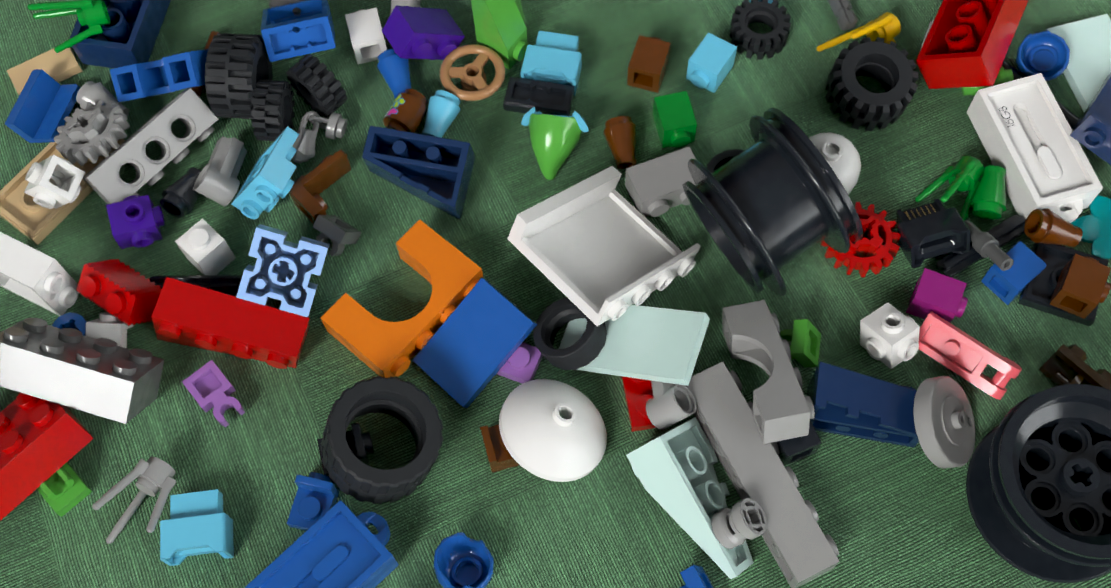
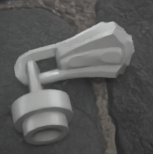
(305, 142)

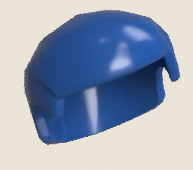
(1043, 54)
(463, 562)

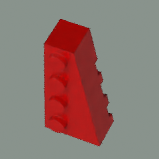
(228, 324)

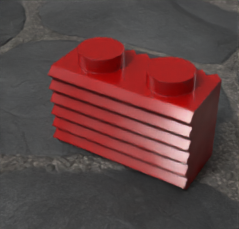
(119, 290)

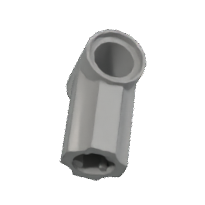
(219, 176)
(669, 404)

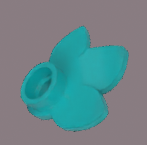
(1097, 227)

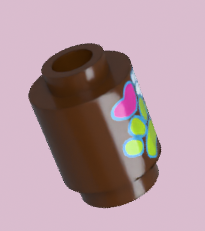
(406, 111)

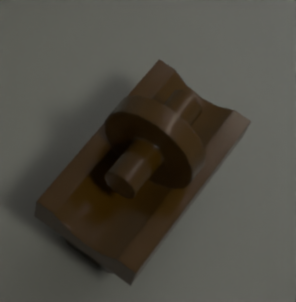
(1068, 367)

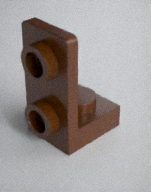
(308, 187)

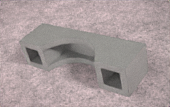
(778, 404)

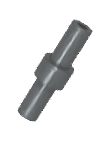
(988, 246)

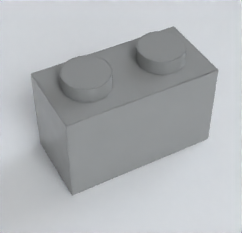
(659, 182)

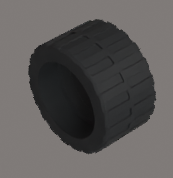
(392, 398)

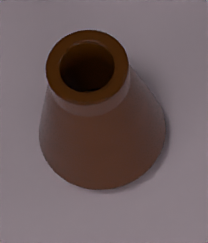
(621, 139)
(1049, 228)

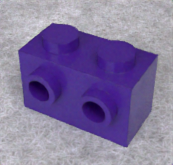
(422, 32)

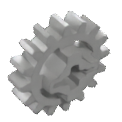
(91, 132)

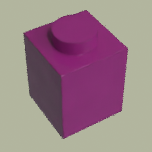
(938, 295)

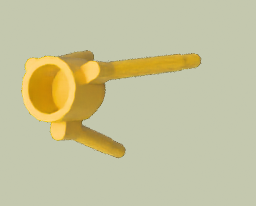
(885, 26)

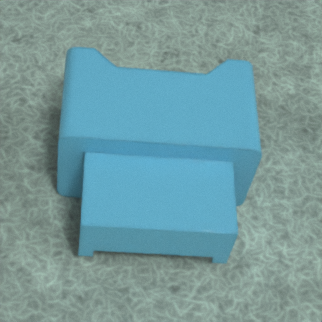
(553, 59)
(196, 527)

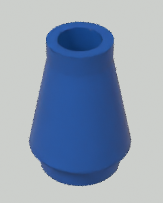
(394, 71)

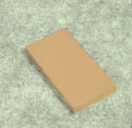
(29, 217)

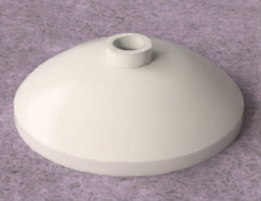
(543, 439)

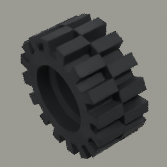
(760, 13)
(317, 85)
(272, 109)

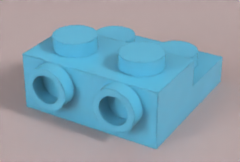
(268, 177)

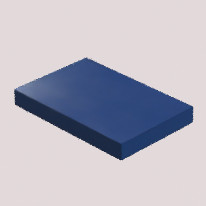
(474, 343)

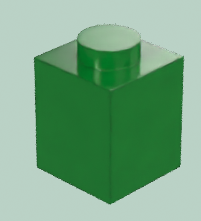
(674, 119)

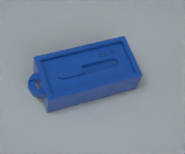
(333, 554)

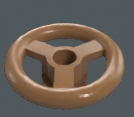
(474, 87)

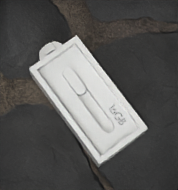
(1033, 142)

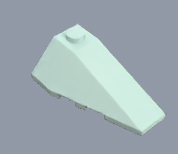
(683, 481)

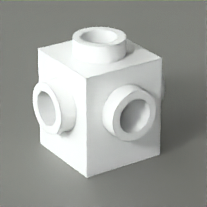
(53, 182)
(889, 335)

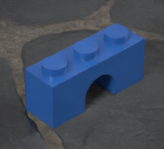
(160, 76)

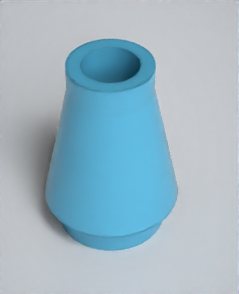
(441, 112)

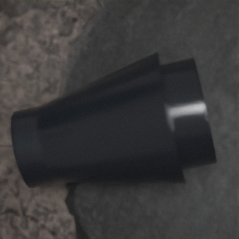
(180, 196)

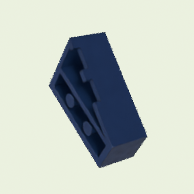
(422, 165)
(862, 406)

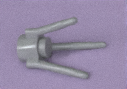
(152, 478)

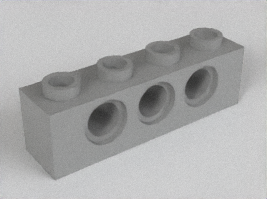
(185, 107)

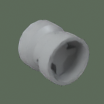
(741, 522)

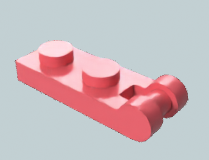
(966, 355)

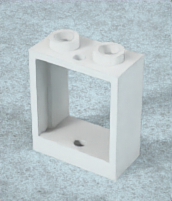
(35, 276)

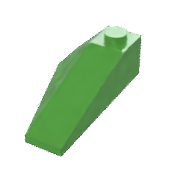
(501, 28)

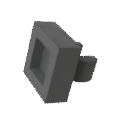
(336, 230)

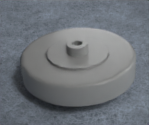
(944, 422)

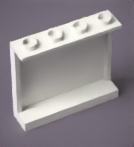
(599, 247)

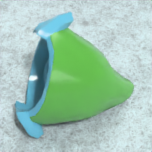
(553, 138)

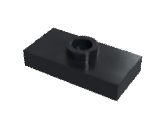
(545, 96)

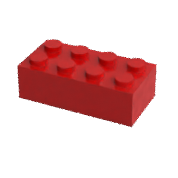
(969, 42)
(34, 444)

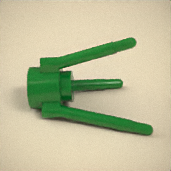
(89, 12)
(961, 177)

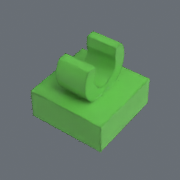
(804, 342)
(64, 489)

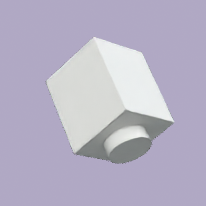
(366, 35)
(205, 248)

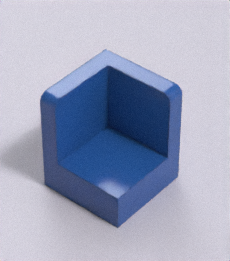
(1010, 283)

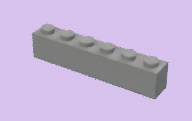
(760, 475)

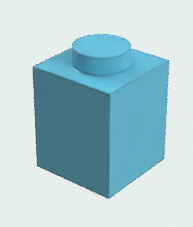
(711, 63)

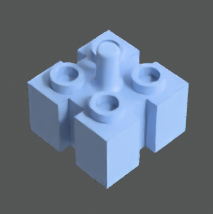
(282, 270)

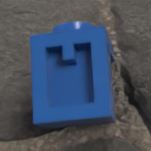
(313, 499)

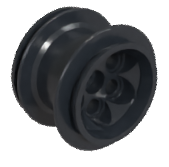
(772, 202)
(1002, 484)

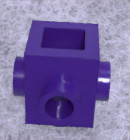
(135, 221)

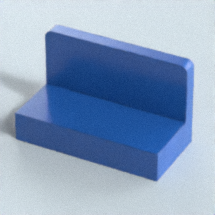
(42, 108)

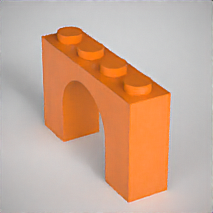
(391, 345)

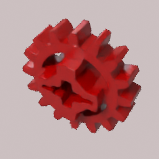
(868, 251)

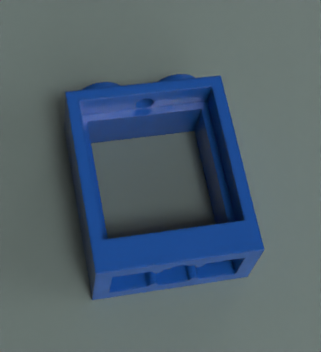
(297, 34)

